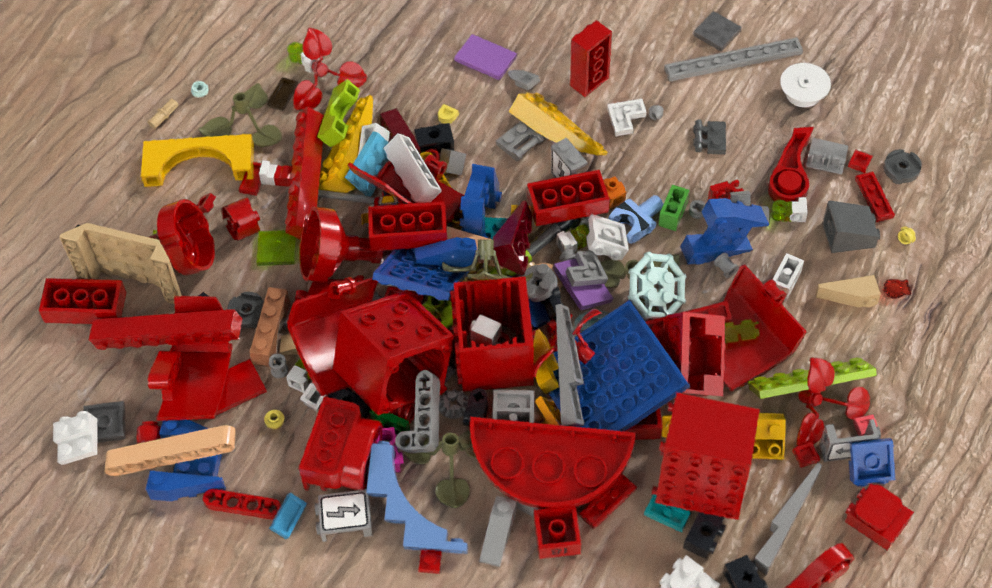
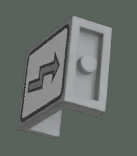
(565, 159)
(839, 449)
(343, 513)

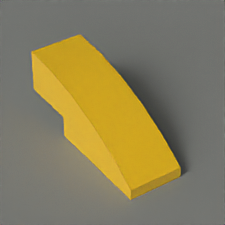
(545, 376)

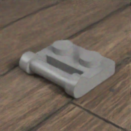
(516, 137)

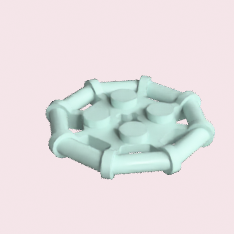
(666, 286)

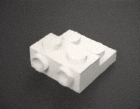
(607, 237)
(75, 437)
(688, 575)

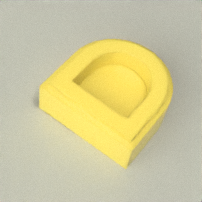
(447, 114)

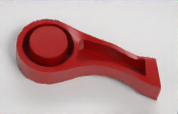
(789, 178)
(825, 568)

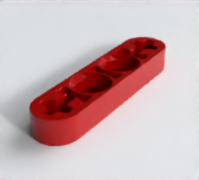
(243, 501)

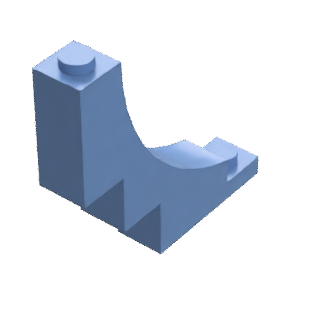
(418, 531)

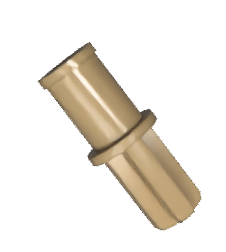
(163, 113)

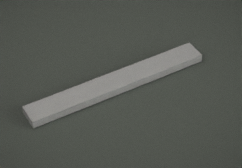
(733, 59)

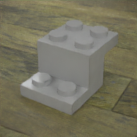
(514, 405)

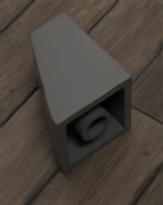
(849, 227)

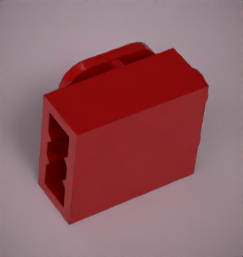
(878, 515)

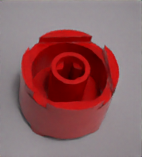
(241, 219)

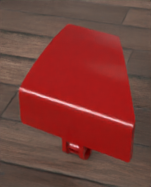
(392, 183)
(315, 326)

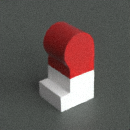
(275, 174)

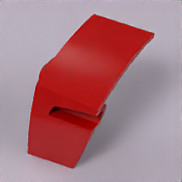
(191, 374)

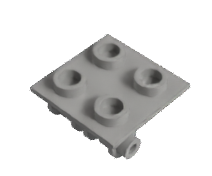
(827, 156)

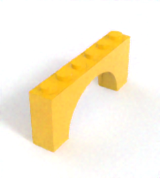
(163, 155)

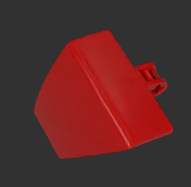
(778, 329)

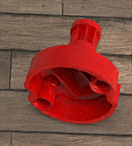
(185, 237)
(327, 245)

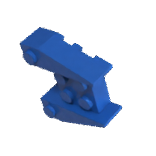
(480, 193)
(726, 231)
(187, 477)

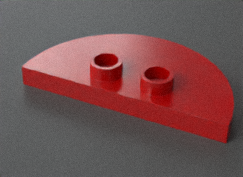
(549, 462)

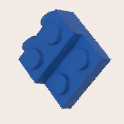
(872, 462)

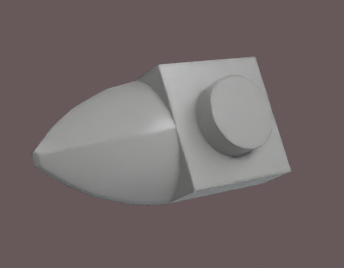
(524, 79)

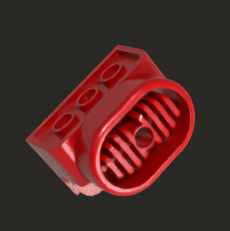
(697, 349)
(339, 447)

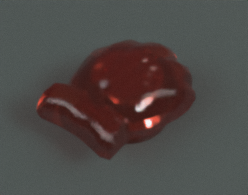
(896, 288)

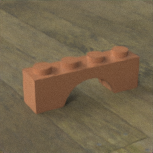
(265, 337)

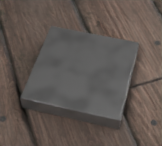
(717, 31)
(109, 420)

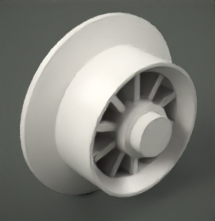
(805, 84)

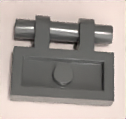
(715, 139)

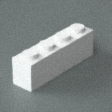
(412, 169)

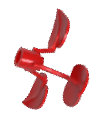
(316, 46)
(583, 350)
(819, 377)

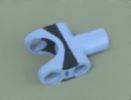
(637, 217)

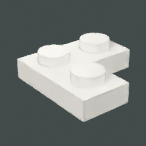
(622, 112)

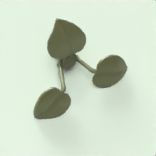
(252, 98)
(485, 251)
(615, 271)
(449, 492)

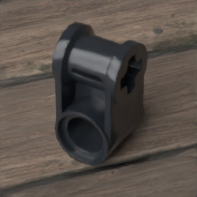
(476, 408)

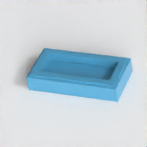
(288, 515)

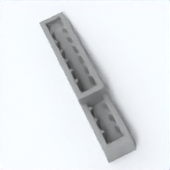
(569, 370)
(784, 521)

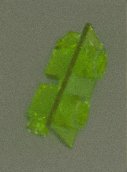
(746, 329)

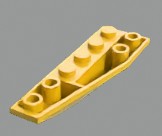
(552, 124)
(335, 165)
(769, 435)

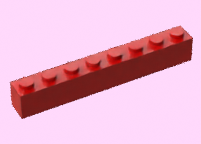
(305, 170)
(166, 329)

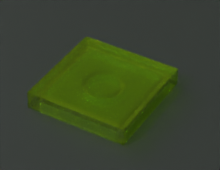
(276, 248)

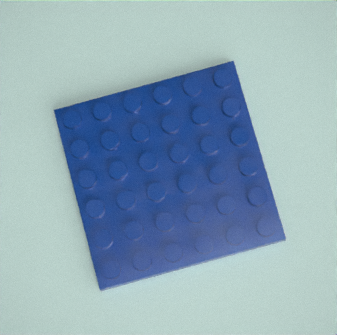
(627, 373)

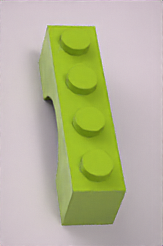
(341, 100)

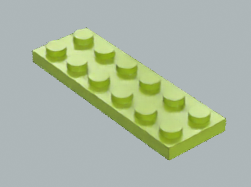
(797, 380)

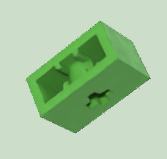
(674, 207)

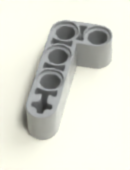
(422, 412)

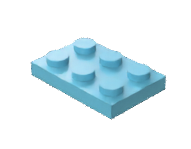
(371, 160)

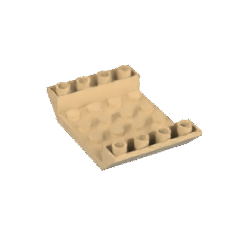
(122, 254)

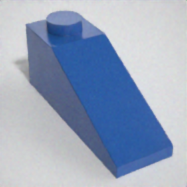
(453, 252)

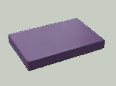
(485, 57)
(584, 296)

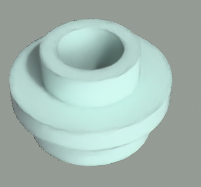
(199, 89)

